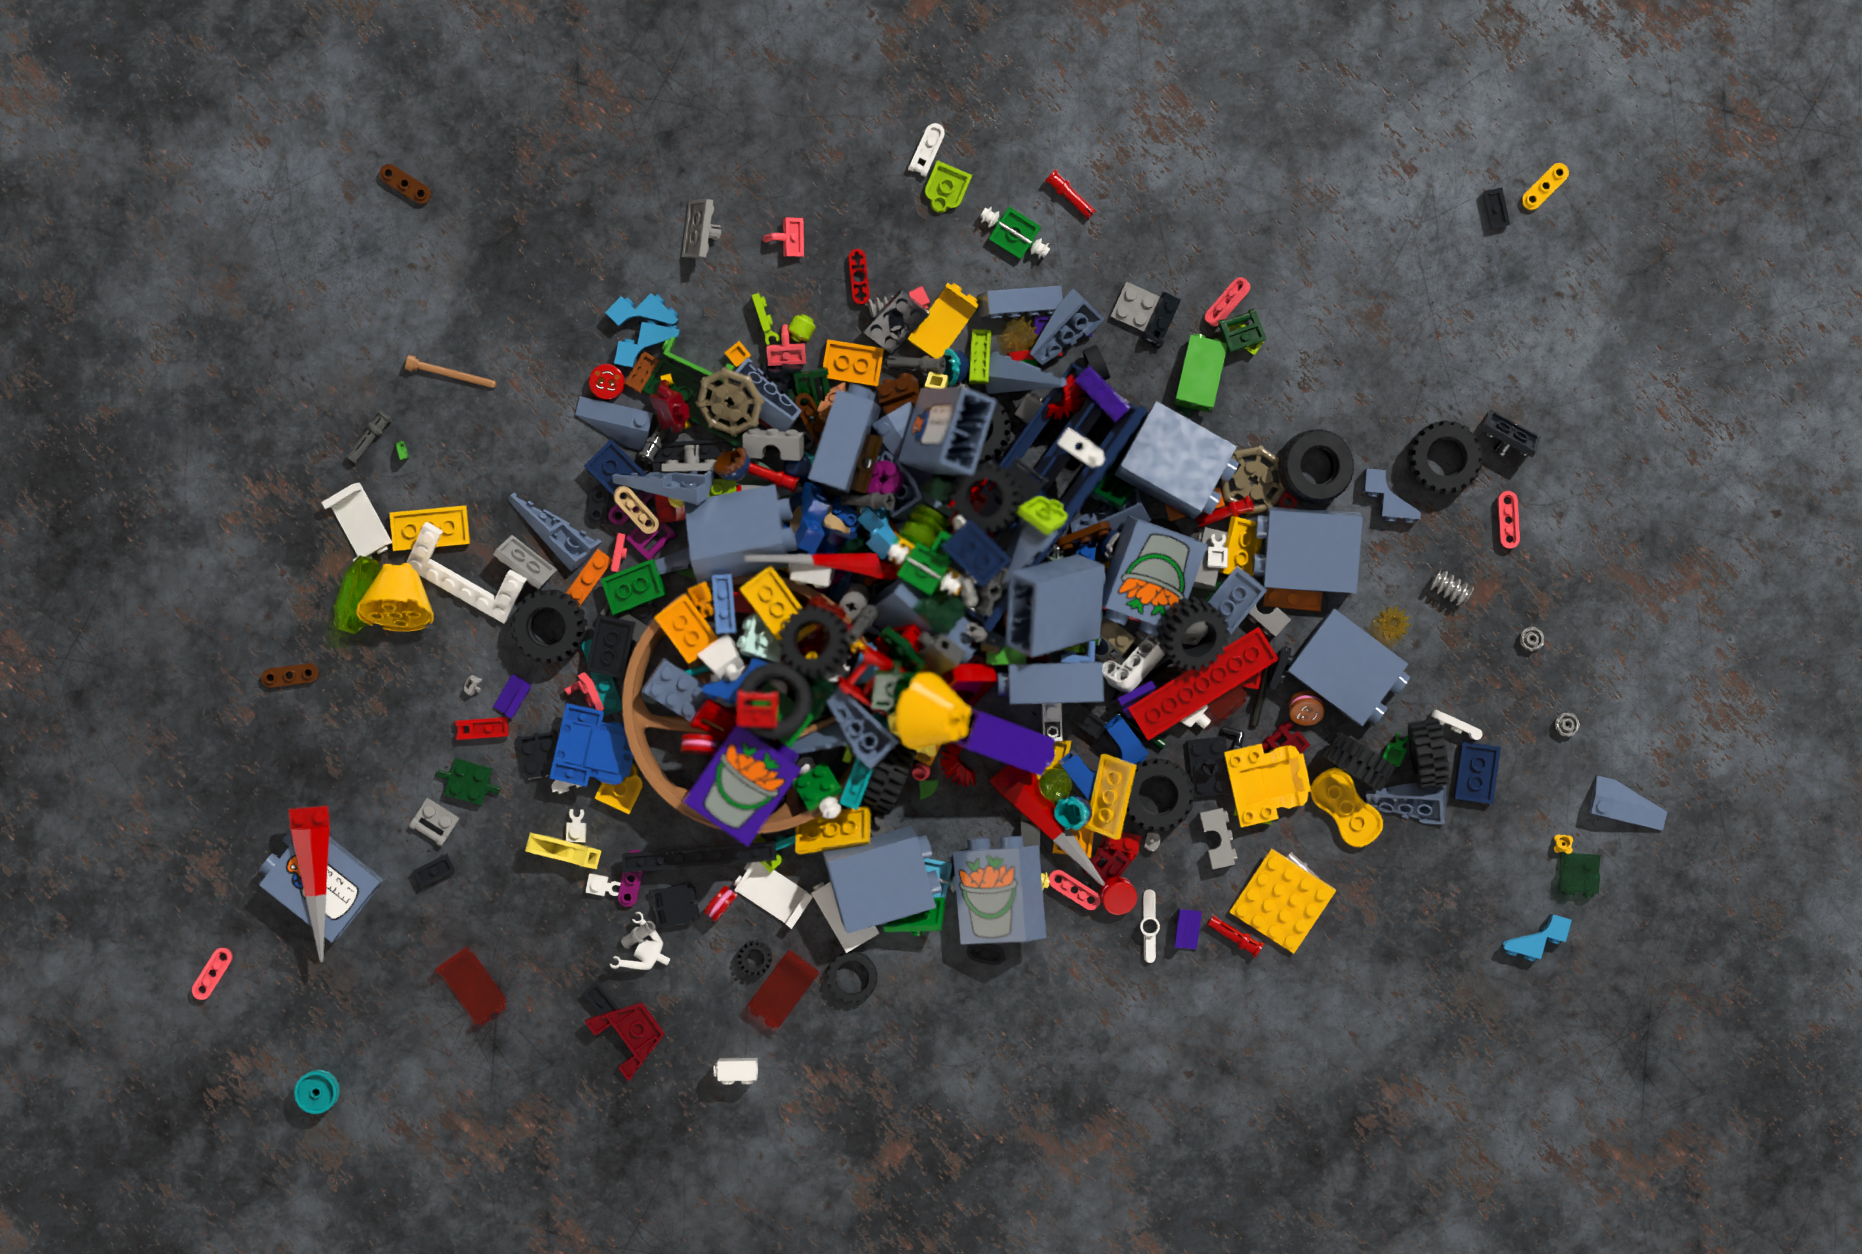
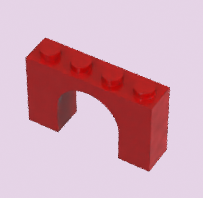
(971, 681)

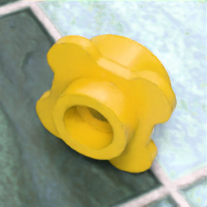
(1563, 839)

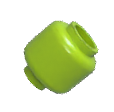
(801, 328)

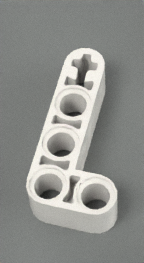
(1135, 667)

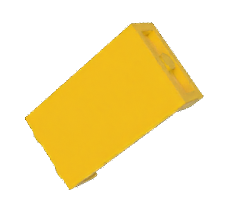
(945, 322)

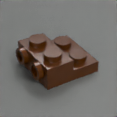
(898, 392)

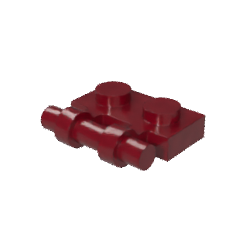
(1296, 740)
(1115, 863)

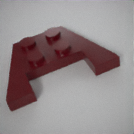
(637, 1030)

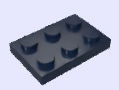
(609, 461)
(976, 552)
(1477, 772)

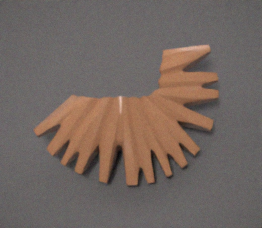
(825, 406)

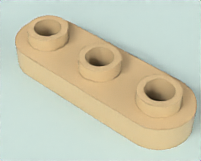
(643, 513)

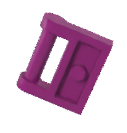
(640, 539)

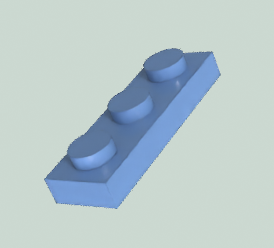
(724, 603)

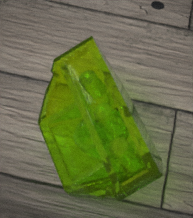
(354, 586)

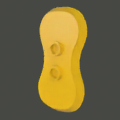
(1355, 819)

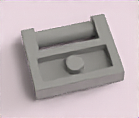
(437, 816)

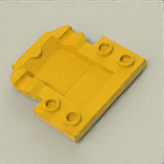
(1266, 781)

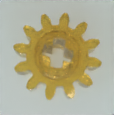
(1019, 327)
(1390, 616)

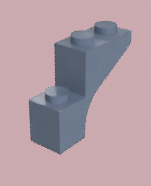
(1391, 505)

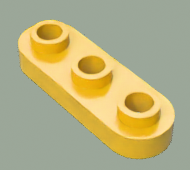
(1539, 192)

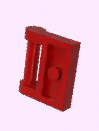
(716, 714)
(757, 715)

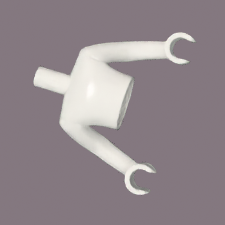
(647, 952)

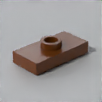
(641, 372)

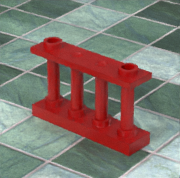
(870, 657)

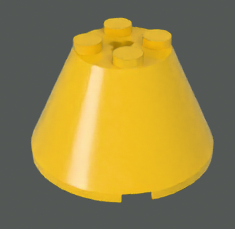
(396, 600)
(930, 713)

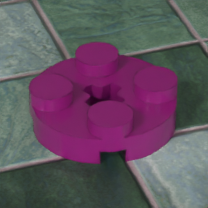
(893, 476)

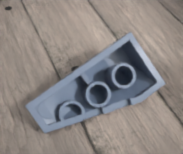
(1068, 323)
(865, 734)
(1409, 800)

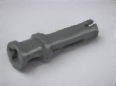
(924, 364)
(374, 428)
(653, 445)
(873, 500)
(860, 625)

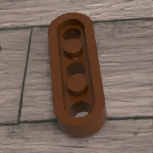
(413, 187)
(808, 410)
(1084, 536)
(298, 671)

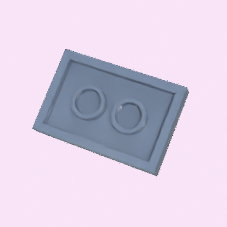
(1237, 597)
(675, 689)

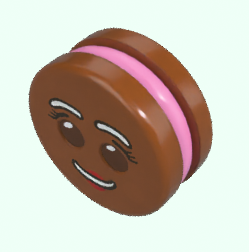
(1306, 708)

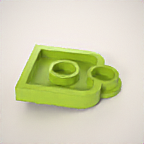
(946, 187)
(1043, 514)

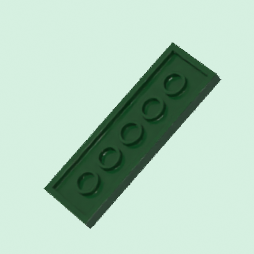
(689, 388)

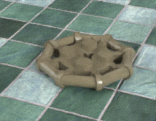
(722, 408)
(1252, 469)

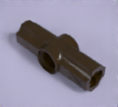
(870, 450)

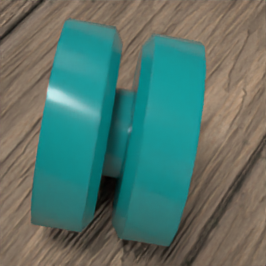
(325, 1083)

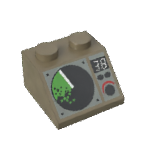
(1112, 641)

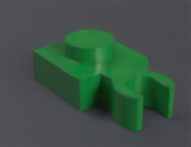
(1394, 752)

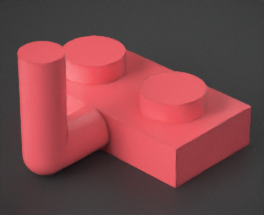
(792, 237)
(786, 352)
(588, 688)

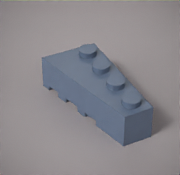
(1019, 301)
(777, 408)

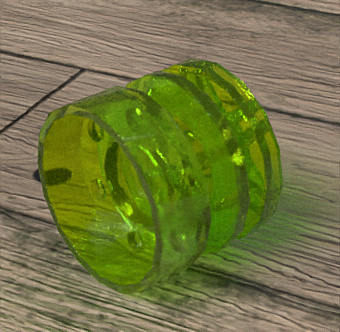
(925, 526)

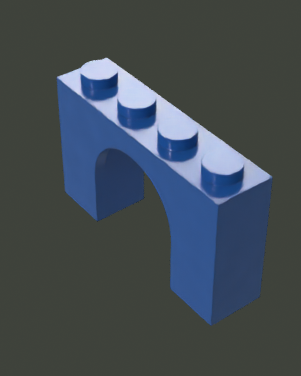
(1129, 750)

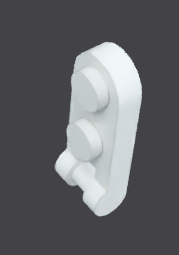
(927, 149)
(1457, 725)

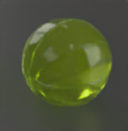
(1055, 784)

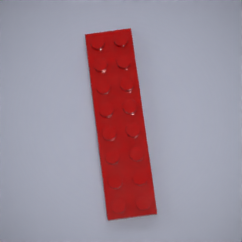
(1199, 687)

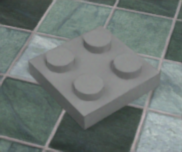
(1135, 306)

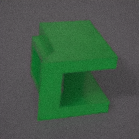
(937, 546)

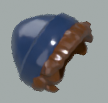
(732, 465)

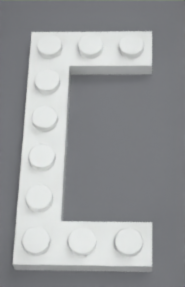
(495, 606)

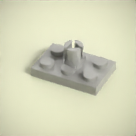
(699, 229)
(691, 462)
(525, 562)

